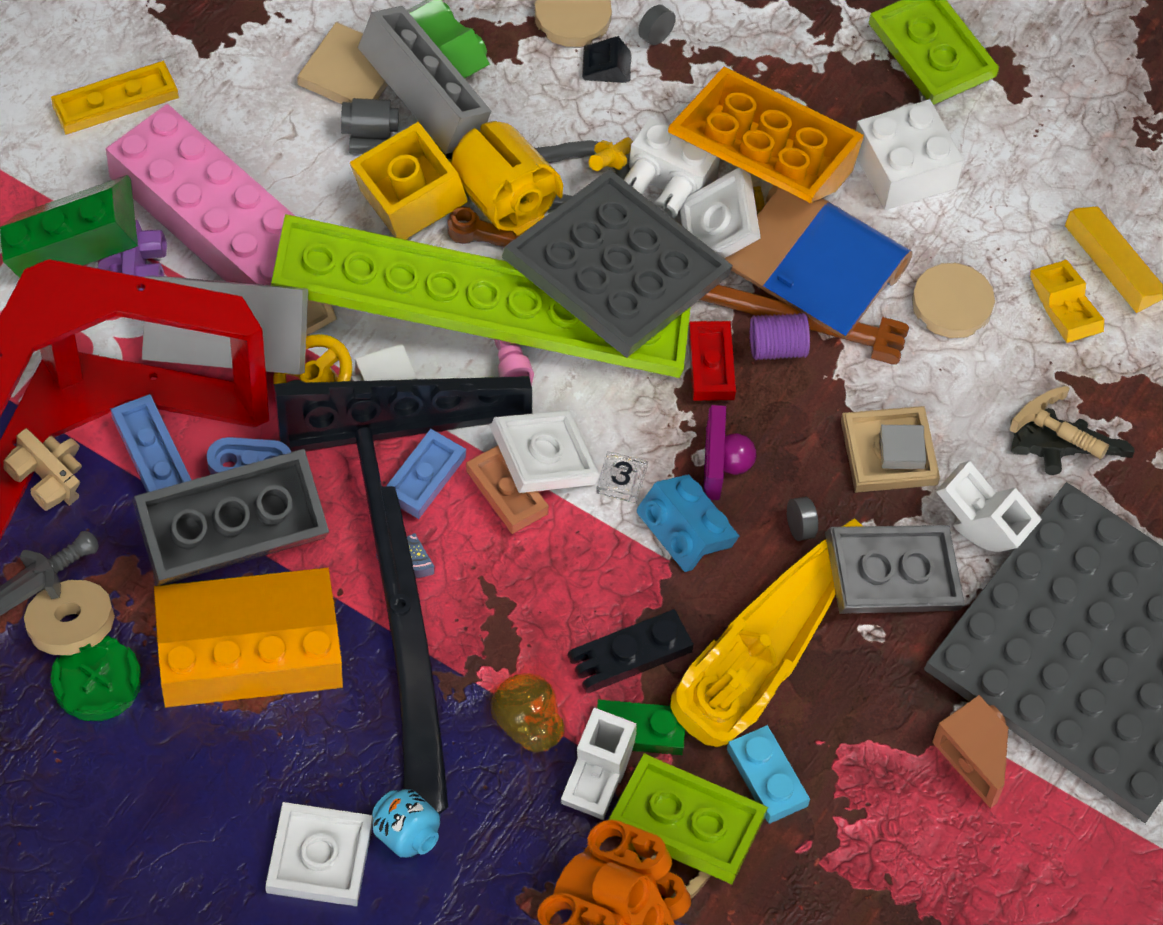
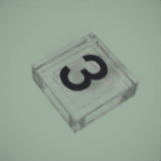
(622, 477)

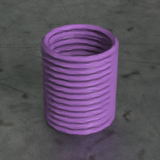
(779, 336)

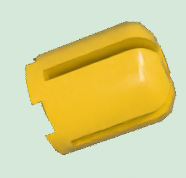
(506, 176)

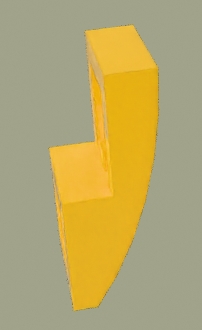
(1065, 301)

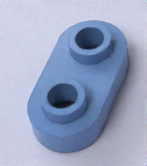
(242, 452)

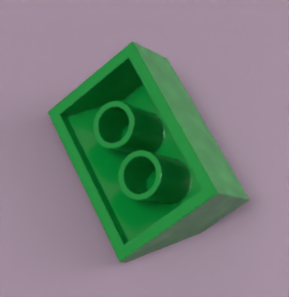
(73, 228)

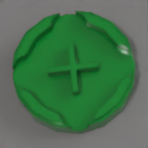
(97, 680)

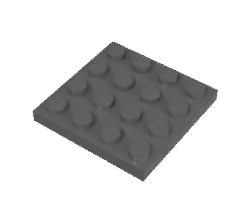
(617, 262)

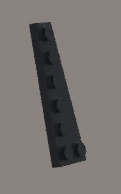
(330, 412)

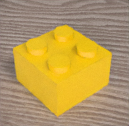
(408, 181)

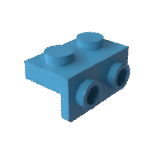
(685, 520)

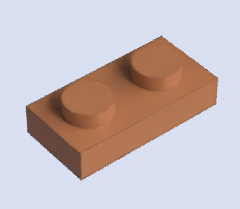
(497, 486)

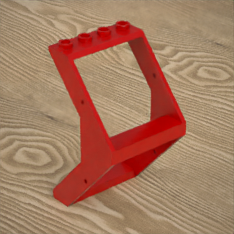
(78, 387)

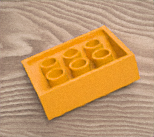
(769, 136)
(247, 637)

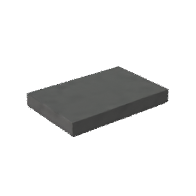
(894, 569)

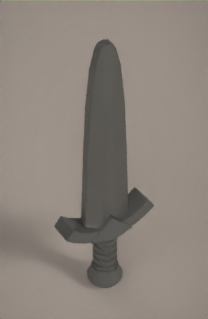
(42, 572)

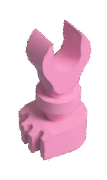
(513, 361)

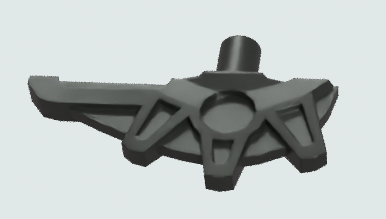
(1048, 445)

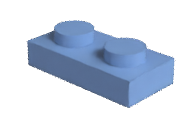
(426, 472)

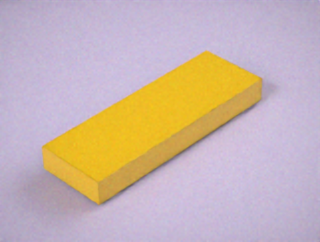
(114, 97)

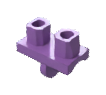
(133, 261)

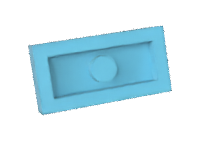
(768, 773)

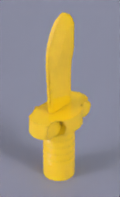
(610, 154)

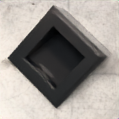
(607, 61)

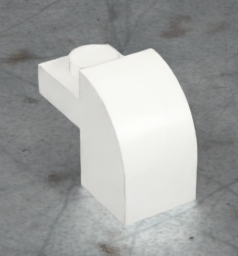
(984, 516)
(600, 763)

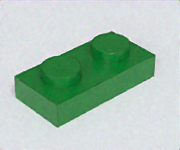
(655, 726)

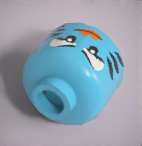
(406, 823)

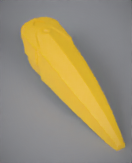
(756, 653)

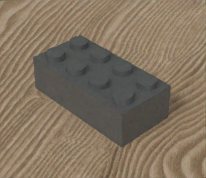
(230, 517)

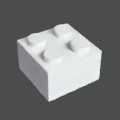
(908, 154)

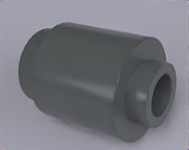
(369, 118)

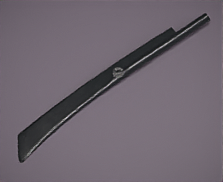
(419, 714)

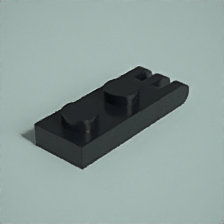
(631, 651)

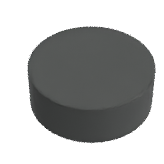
(656, 24)
(802, 518)

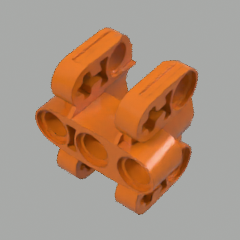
(616, 885)

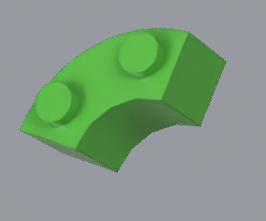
(457, 43)

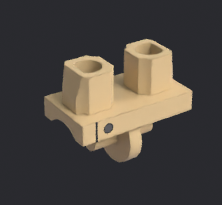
(51, 462)

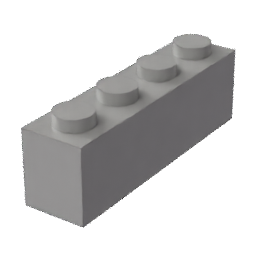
(422, 77)

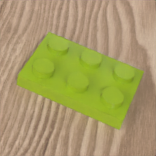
(933, 47)
(692, 816)

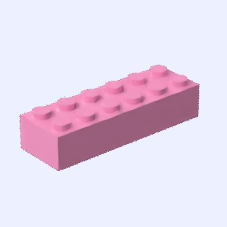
(201, 196)

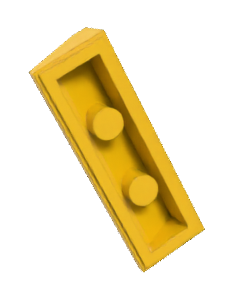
(1115, 257)

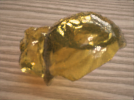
(528, 711)

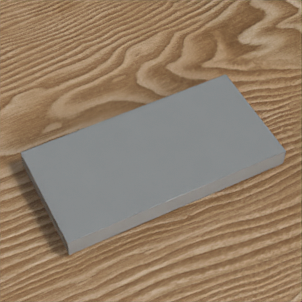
(277, 309)

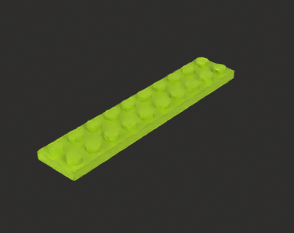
(450, 292)

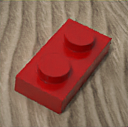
(711, 360)

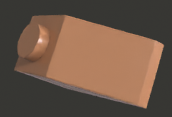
(976, 746)

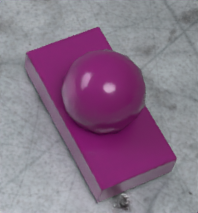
(723, 453)

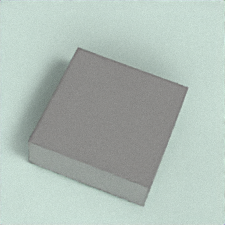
(902, 446)

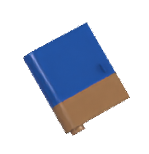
(820, 260)

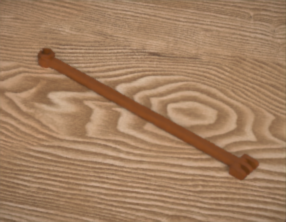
(885, 340)

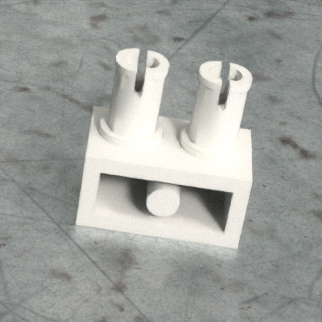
(669, 165)

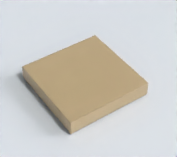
(340, 68)
(864, 451)

